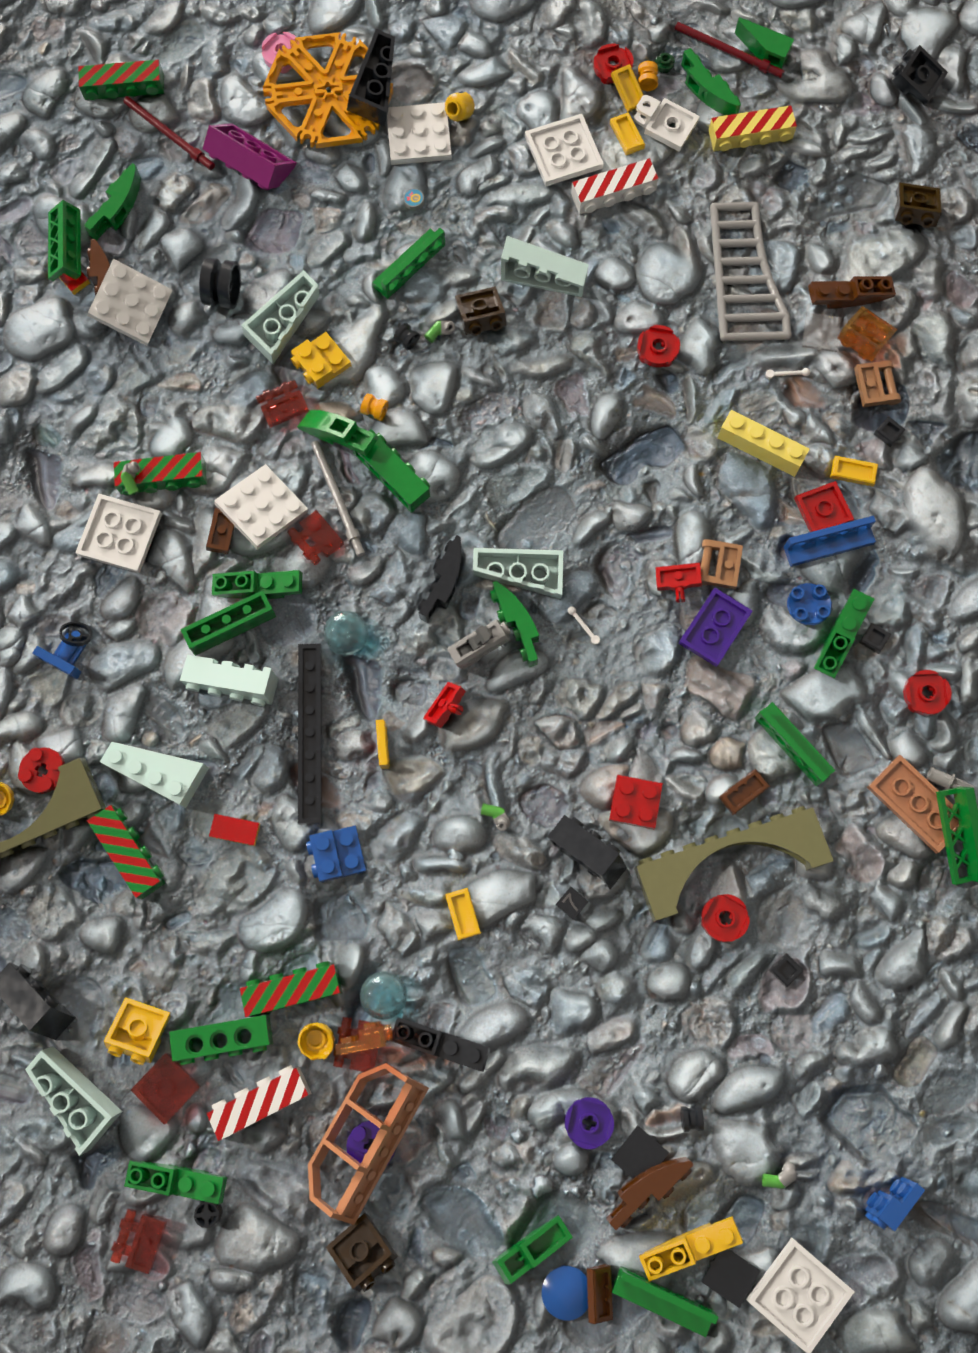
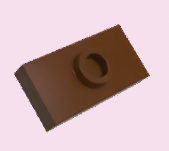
(744, 792)
(599, 1294)

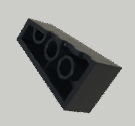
(372, 85)

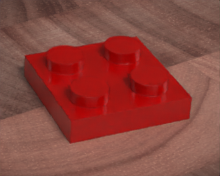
(823, 507)
(635, 802)

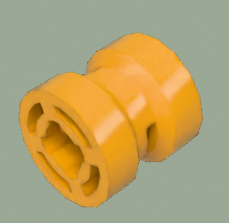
(648, 75)
(374, 407)

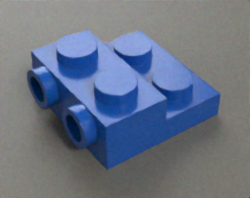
(336, 854)
(891, 1209)

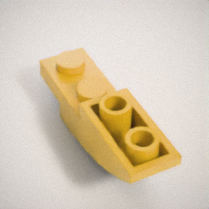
(690, 1247)

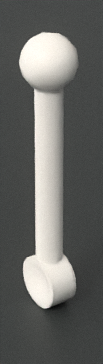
(770, 373)
(594, 638)

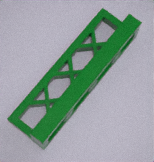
(64, 241)
(409, 262)
(794, 744)
(967, 816)
(664, 1301)

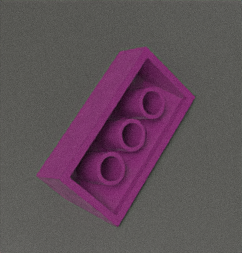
(247, 155)

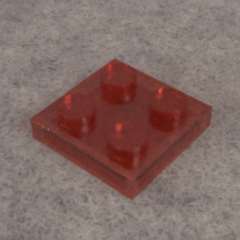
(165, 1088)

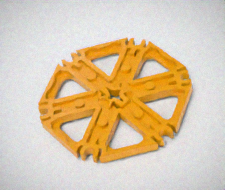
(314, 91)

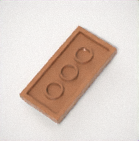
(912, 801)

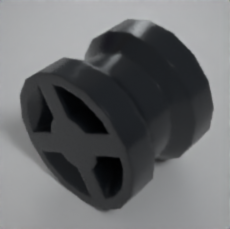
(406, 336)
(692, 1118)
(203, 1214)

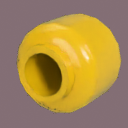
(459, 106)

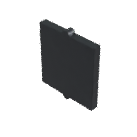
(639, 1153)
(730, 1276)

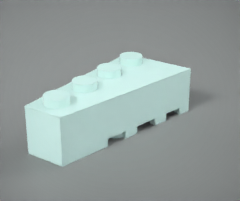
(281, 316)

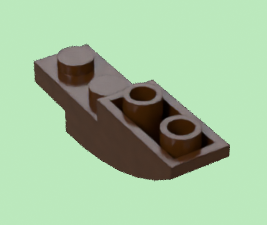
(98, 265)
(852, 293)
(655, 1181)

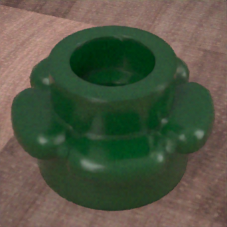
(665, 62)

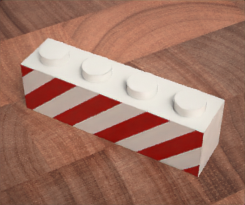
(614, 186)
(258, 1103)

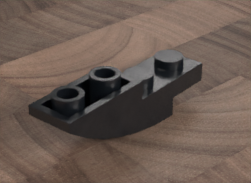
(447, 573)
(440, 1044)

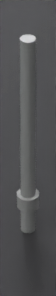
(352, 534)

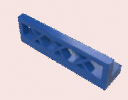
(830, 541)

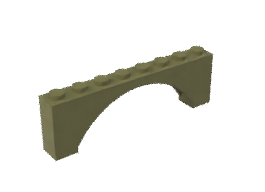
(72, 801)
(794, 835)

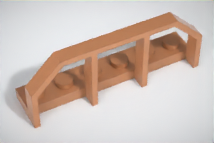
(380, 1151)

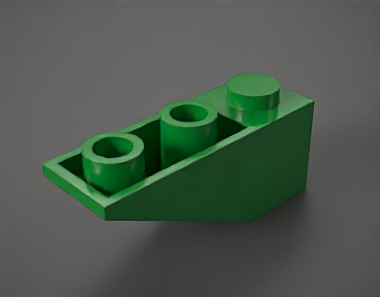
(764, 42)

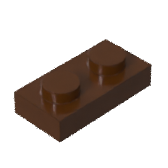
(220, 533)

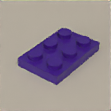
(715, 627)

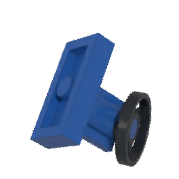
(68, 649)

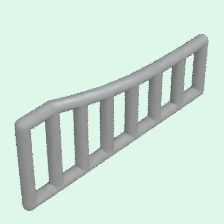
(766, 278)

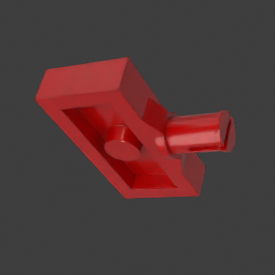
(678, 578)
(445, 704)

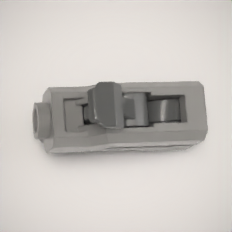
(479, 643)

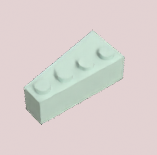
(542, 268)
(522, 568)
(229, 680)
(164, 774)
(72, 1098)

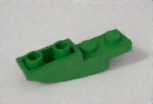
(709, 89)
(121, 200)
(337, 429)
(246, 583)
(515, 615)
(843, 633)
(176, 1181)

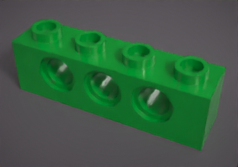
(182, 1040)

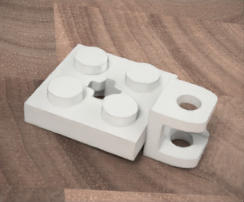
(659, 115)

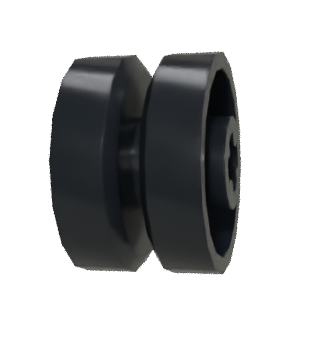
(220, 283)

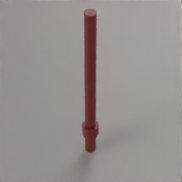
(763, 65)
(195, 153)

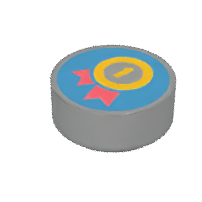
(413, 199)

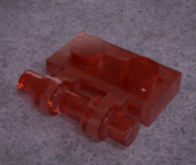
(283, 408)
(321, 534)
(360, 1060)
(145, 1243)

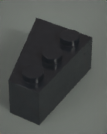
(588, 850)
(32, 1002)

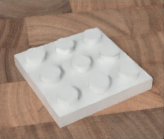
(418, 133)
(563, 150)
(129, 302)
(261, 506)
(118, 533)
(800, 1296)

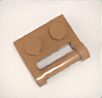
(871, 386)
(727, 563)

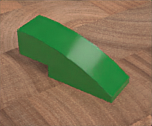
(532, 1250)

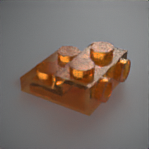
(866, 334)
(370, 1037)

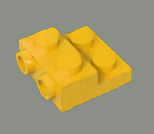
(320, 360)
(136, 1031)

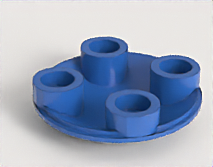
(809, 604)
(565, 1293)

